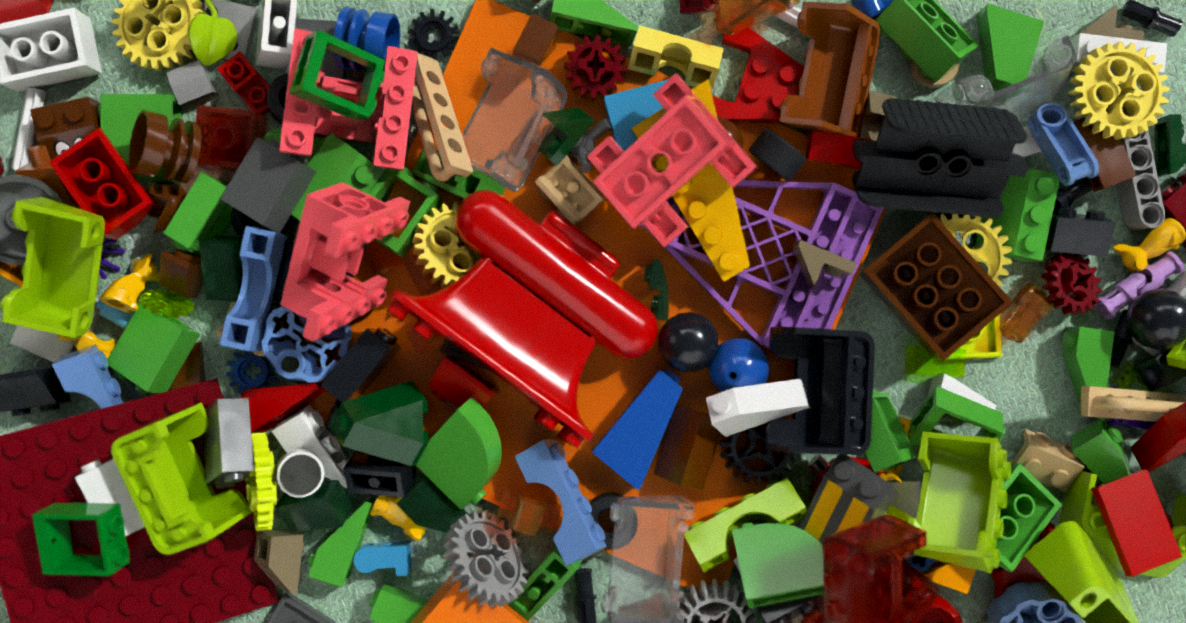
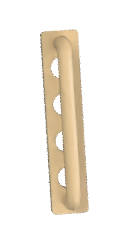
(453, 162)
(1113, 402)

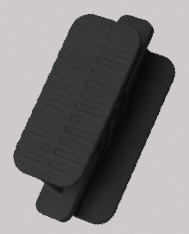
(964, 160)

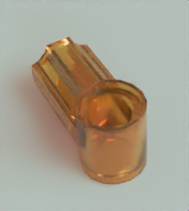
(1028, 309)

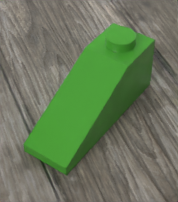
(592, 19)
(457, 185)
(1087, 356)
(1102, 450)
(335, 556)
(543, 583)

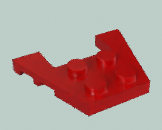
(765, 82)

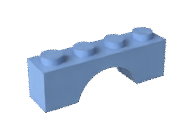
(261, 260)
(87, 374)
(578, 533)

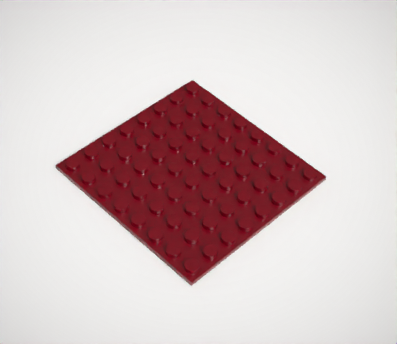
(182, 587)

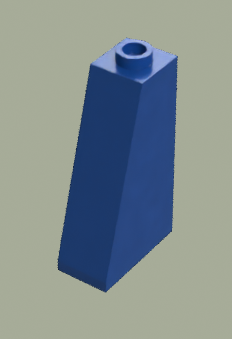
(637, 432)

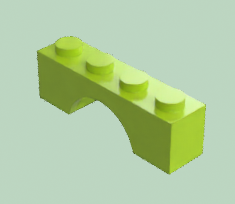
(774, 505)

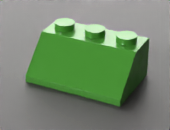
(927, 35)
(335, 164)
(1026, 215)
(1025, 516)

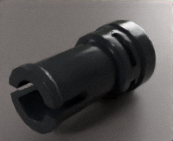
(1068, 194)

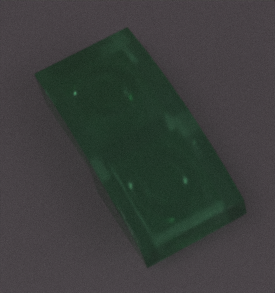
(656, 280)

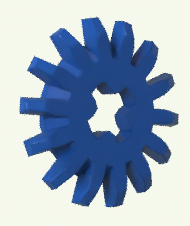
(243, 363)

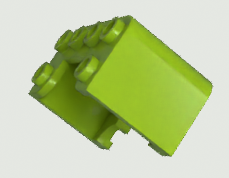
(170, 483)

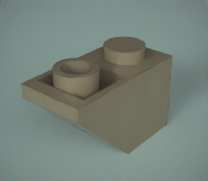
(280, 557)

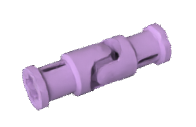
(1139, 282)

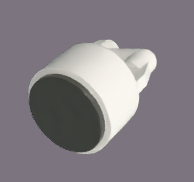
(299, 473)

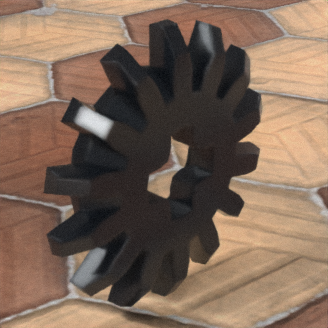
(433, 22)

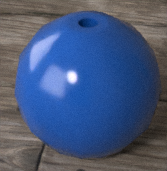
(738, 364)

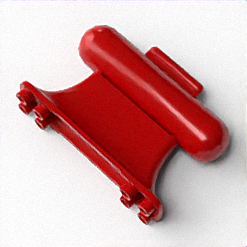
(533, 307)

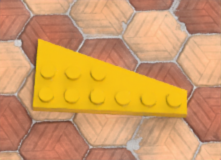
(708, 203)

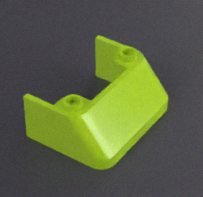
(1078, 508)

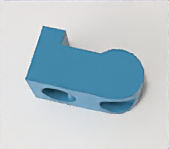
(384, 555)

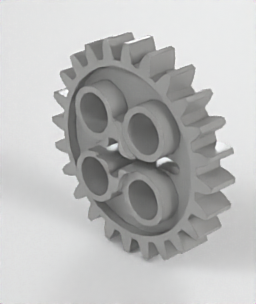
(486, 559)

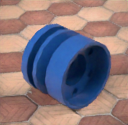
(367, 33)

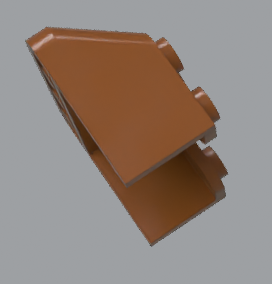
(835, 69)

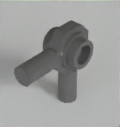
(586, 145)

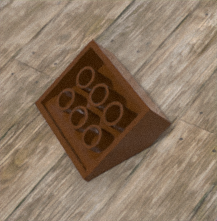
(935, 288)

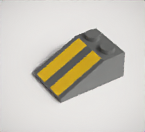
(846, 498)

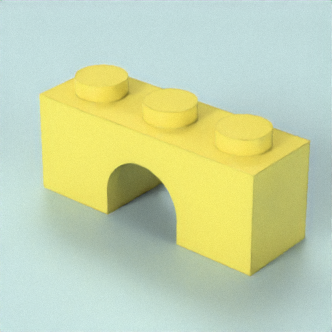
(659, 49)

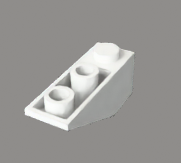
(307, 431)

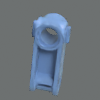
(1062, 144)

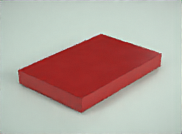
(1136, 523)

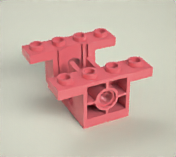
(386, 126)
(689, 140)
(329, 244)

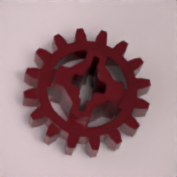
(584, 66)
(1071, 283)

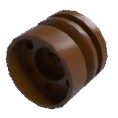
(164, 147)

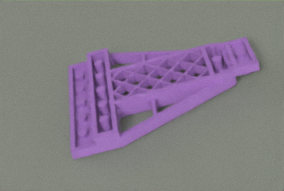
(839, 226)

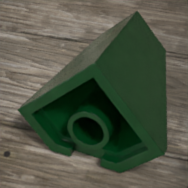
(384, 423)

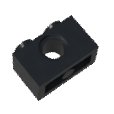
(378, 475)

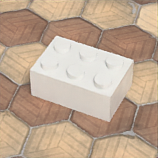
(47, 50)

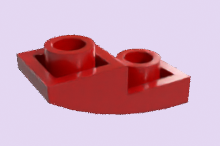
(246, 82)
(832, 148)

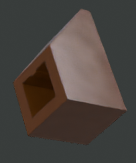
(181, 273)

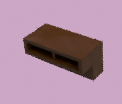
(1110, 155)
(688, 448)

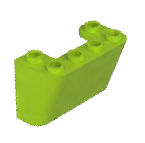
(58, 269)
(962, 499)
(1082, 575)

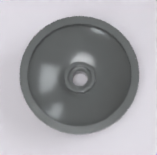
(11, 190)

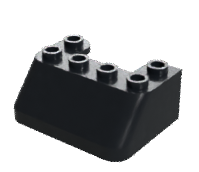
(838, 388)

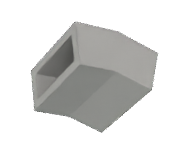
(191, 83)

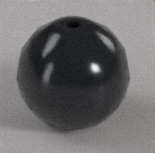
(1157, 319)
(688, 342)

